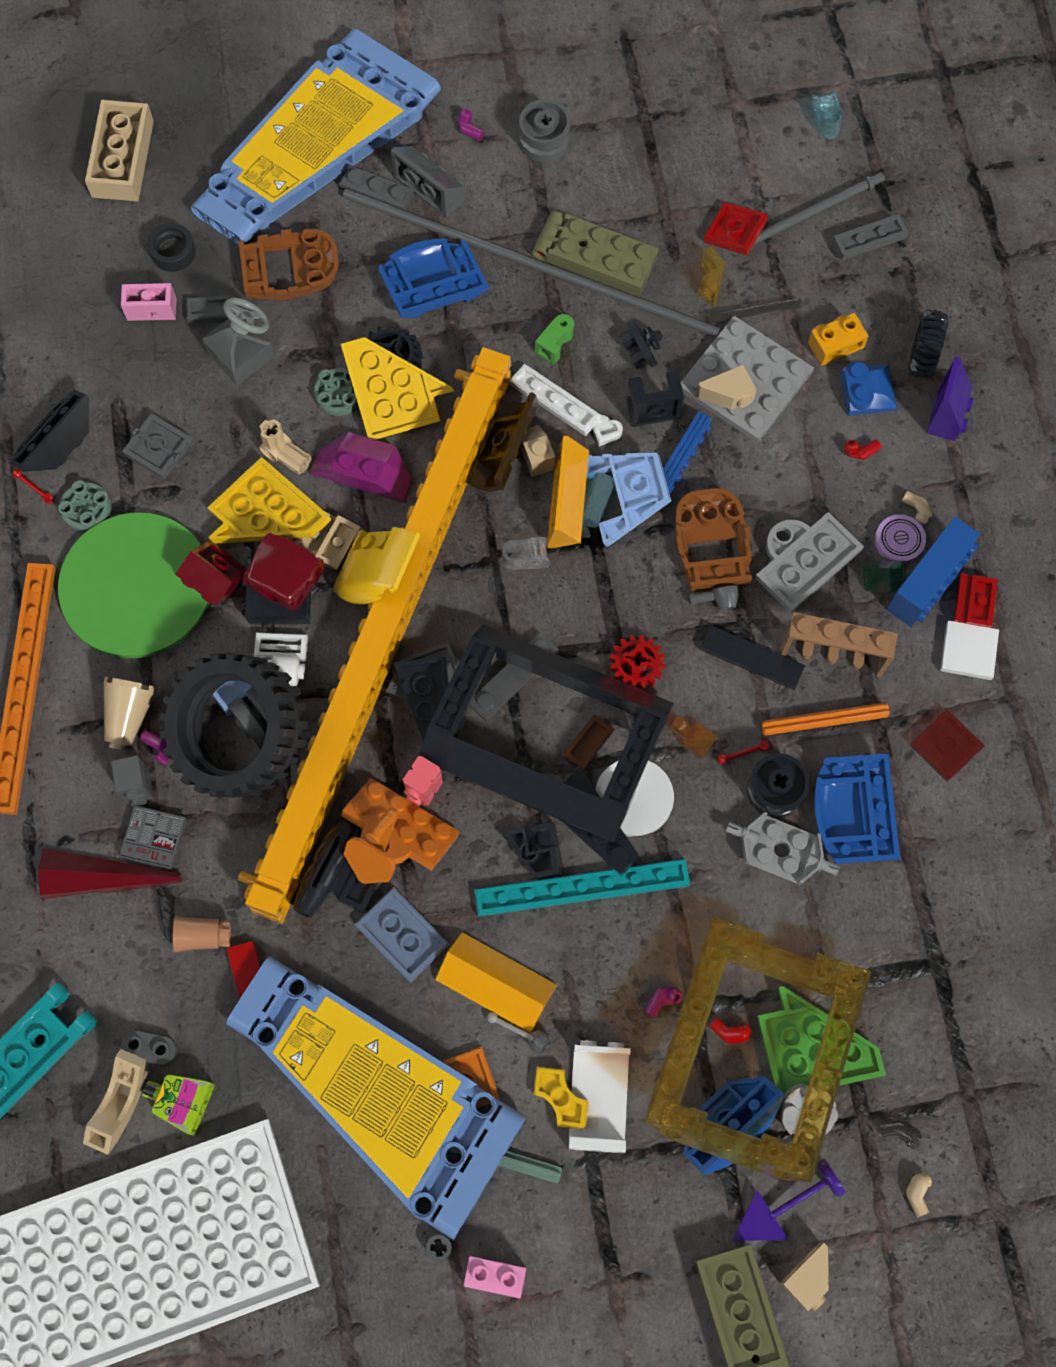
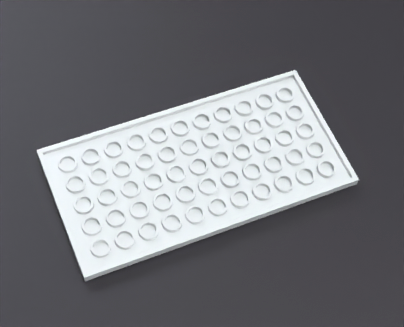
(151, 1254)

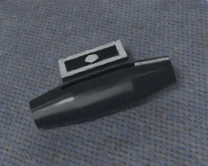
(332, 873)

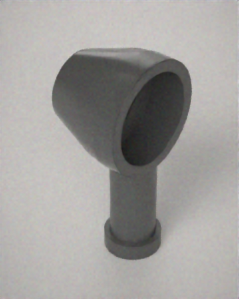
(725, 597)

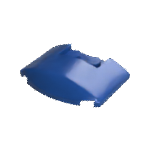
(431, 276)
(856, 809)

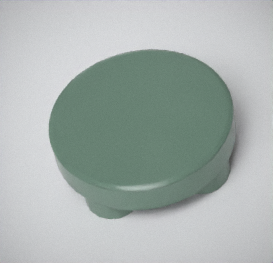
(335, 392)
(84, 506)

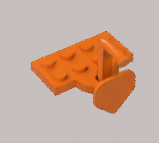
(393, 826)

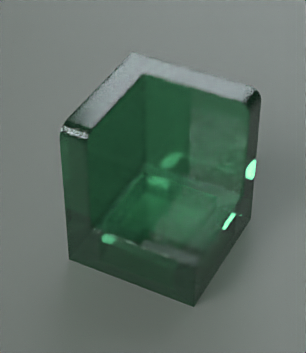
(883, 576)

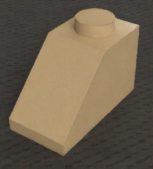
(728, 389)
(537, 451)
(809, 1279)

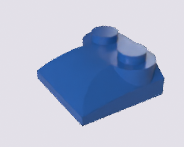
(867, 388)

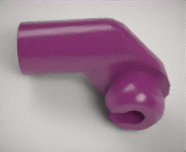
(466, 125)
(154, 741)
(663, 997)

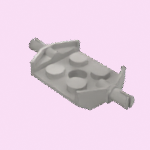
(804, 849)

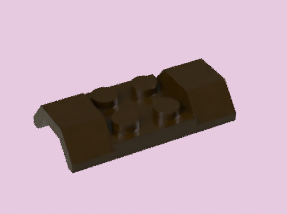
(502, 444)

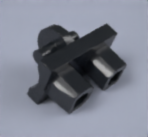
(644, 354)

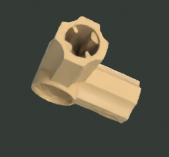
(279, 447)

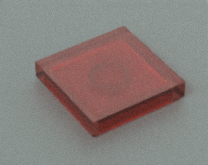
(947, 745)

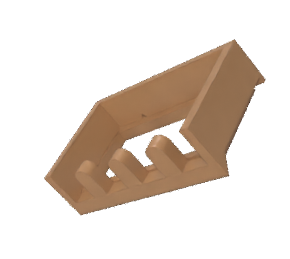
(840, 636)

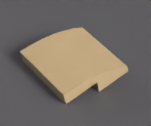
(332, 541)

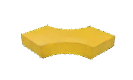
(569, 1109)

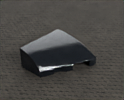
(537, 849)

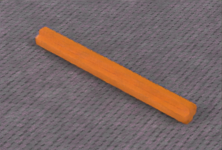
(825, 718)

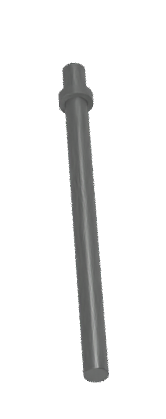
(866, 183)

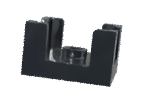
(655, 406)

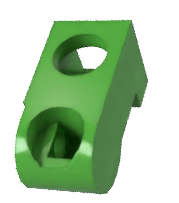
(553, 337)

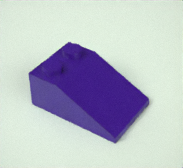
(951, 403)

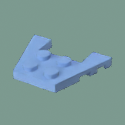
(639, 486)

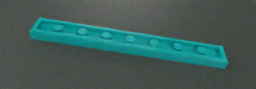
(581, 888)

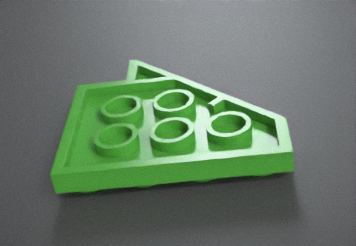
(792, 1042)

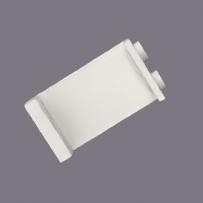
(601, 1079)

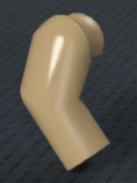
(921, 506)
(916, 1192)

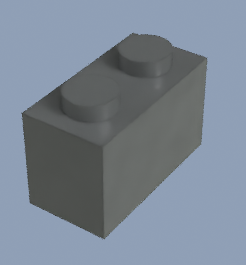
(132, 780)

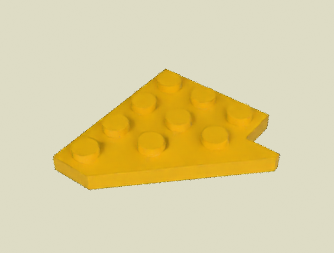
(390, 390)
(262, 504)

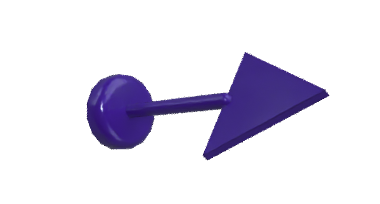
(760, 1222)

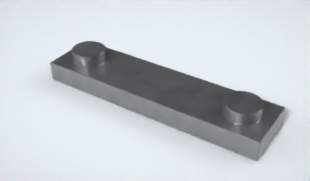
(506, 684)

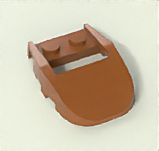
(312, 258)
(711, 517)

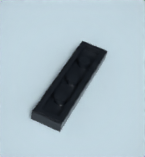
(752, 657)

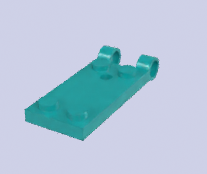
(26, 1062)

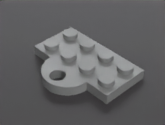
(806, 559)

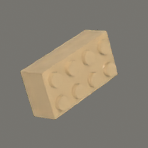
(119, 150)

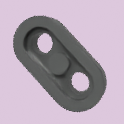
(148, 1047)

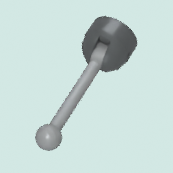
(537, 1039)

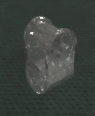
(528, 554)

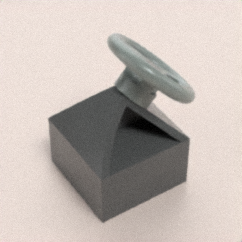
(239, 344)

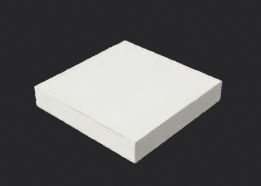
(969, 650)

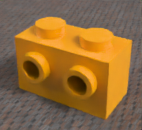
(837, 338)

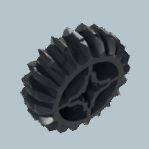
(395, 341)
(928, 343)

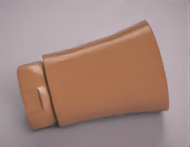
(200, 933)

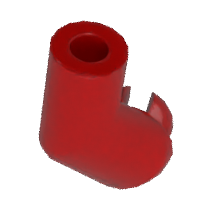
(860, 452)
(733, 1034)

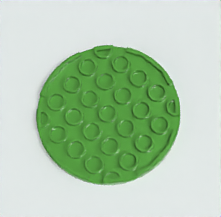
(124, 589)

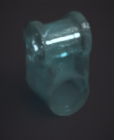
(827, 114)

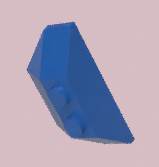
(742, 1106)

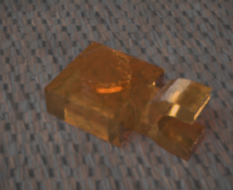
(697, 738)

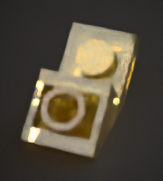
(711, 282)

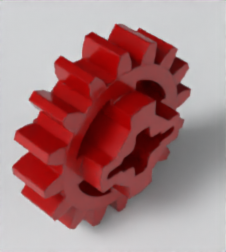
(647, 663)

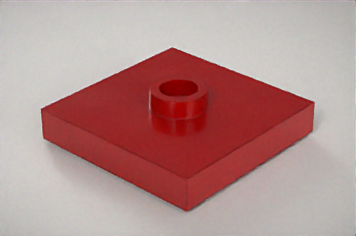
(735, 228)

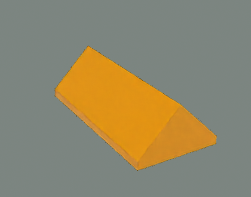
(568, 494)
(495, 982)

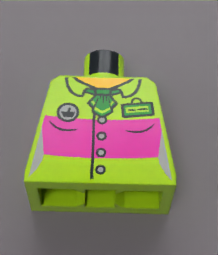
(180, 1101)

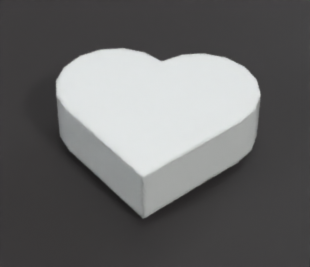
(607, 430)

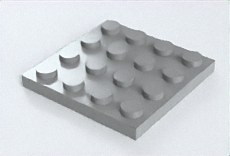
(770, 366)

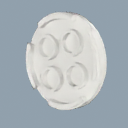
(651, 801)

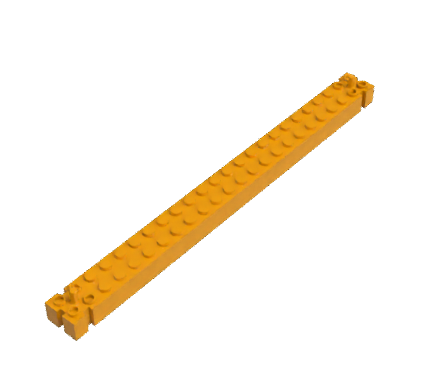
(377, 645)

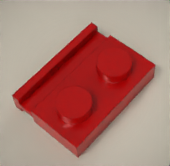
(975, 600)

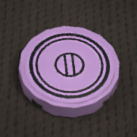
(900, 538)

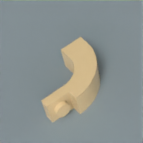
(118, 1103)

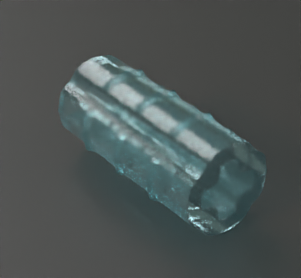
(597, 499)

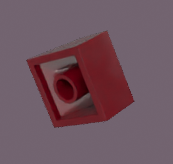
(211, 572)

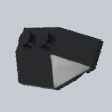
(55, 435)

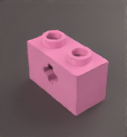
(148, 301)
(495, 1277)

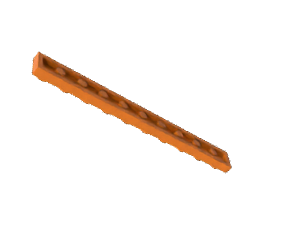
(23, 682)

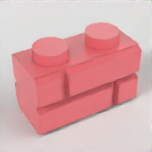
(422, 781)

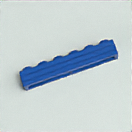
(686, 449)

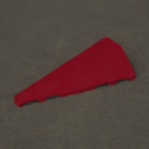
(77, 874)

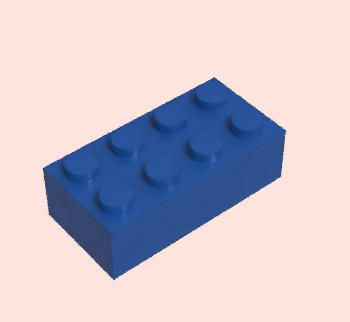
(934, 573)

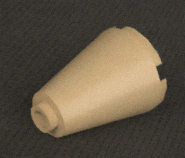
(124, 710)

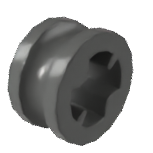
(432, 1254)

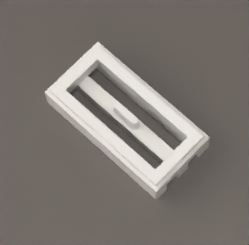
(303, 638)

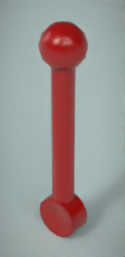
(47, 497)
(762, 746)

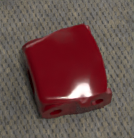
(283, 571)

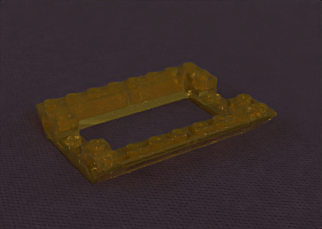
(825, 976)

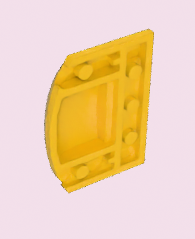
(375, 564)

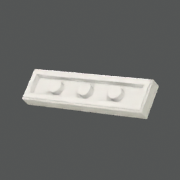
(555, 399)

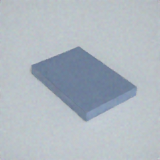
(402, 935)

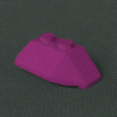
(364, 466)

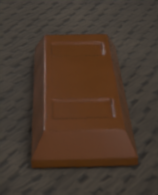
(588, 742)

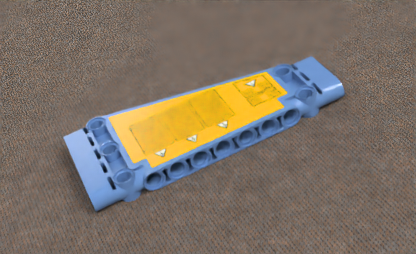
(314, 133)
(380, 1093)

